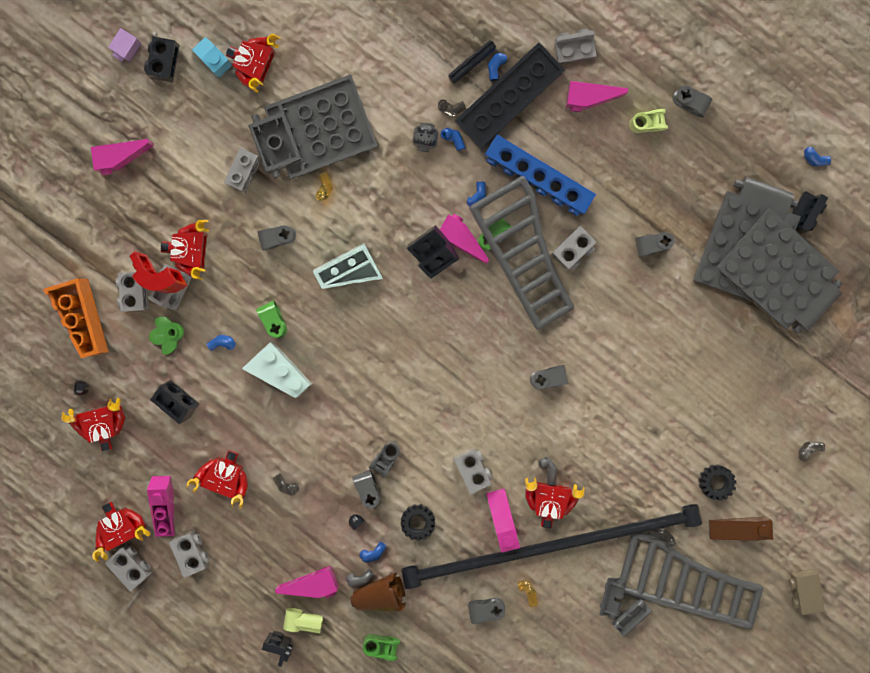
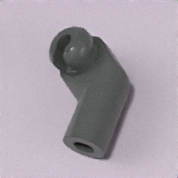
(547, 464)
(355, 582)

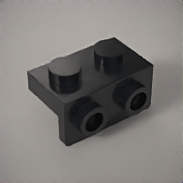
(809, 208)
(278, 644)

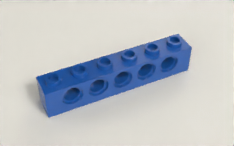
(583, 195)

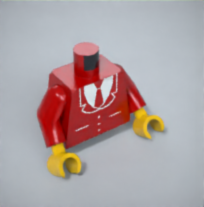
(253, 60)
(188, 248)
(98, 423)
(223, 478)
(551, 500)
(117, 529)

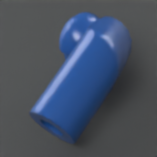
(497, 60)
(453, 136)
(814, 159)
(480, 193)
(221, 340)
(374, 555)

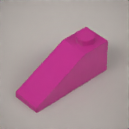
(587, 95)
(115, 156)
(462, 238)
(503, 520)
(314, 585)

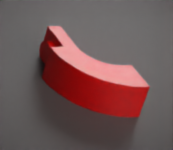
(164, 282)

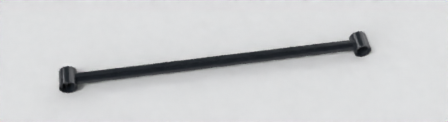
(690, 516)

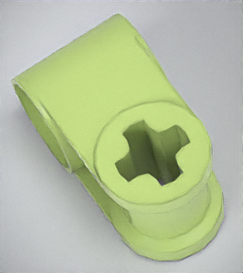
(652, 121)

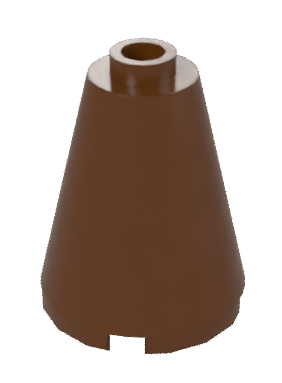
(380, 595)

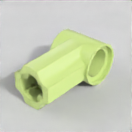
(298, 620)

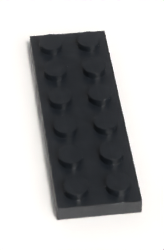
(509, 95)

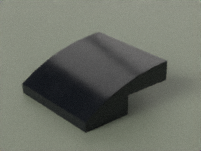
(433, 252)

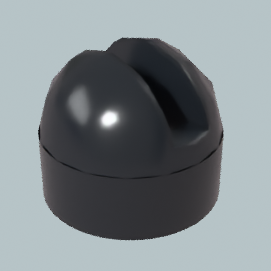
(79, 387)
(355, 521)

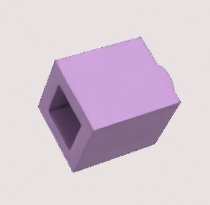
(124, 46)

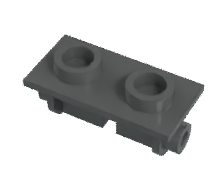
(613, 589)
(631, 617)

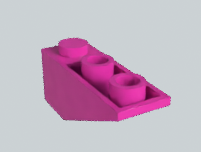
(161, 504)

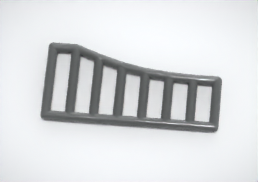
(537, 238)
(704, 573)

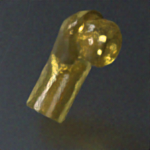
(326, 187)
(531, 592)

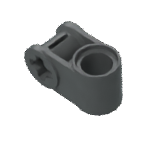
(695, 102)
(273, 238)
(651, 243)
(552, 376)
(383, 461)
(365, 485)
(483, 610)

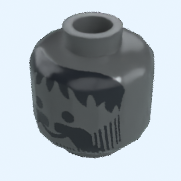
(425, 137)

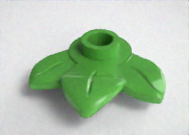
(163, 334)

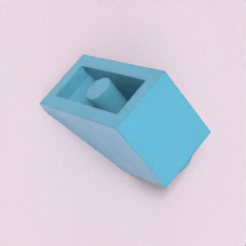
(212, 57)

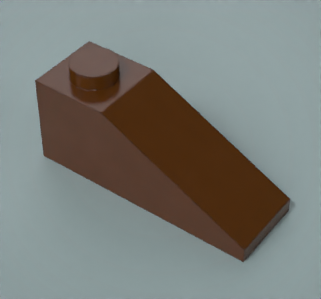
(741, 529)

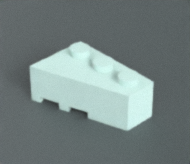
(349, 268)
(278, 370)

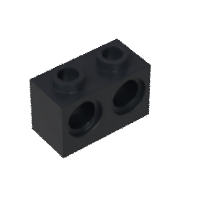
(167, 59)
(174, 402)

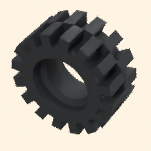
(728, 485)
(417, 533)

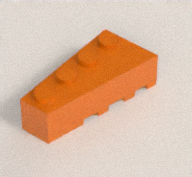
(79, 315)

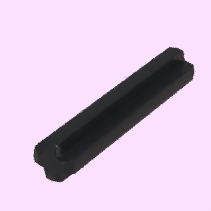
(472, 61)

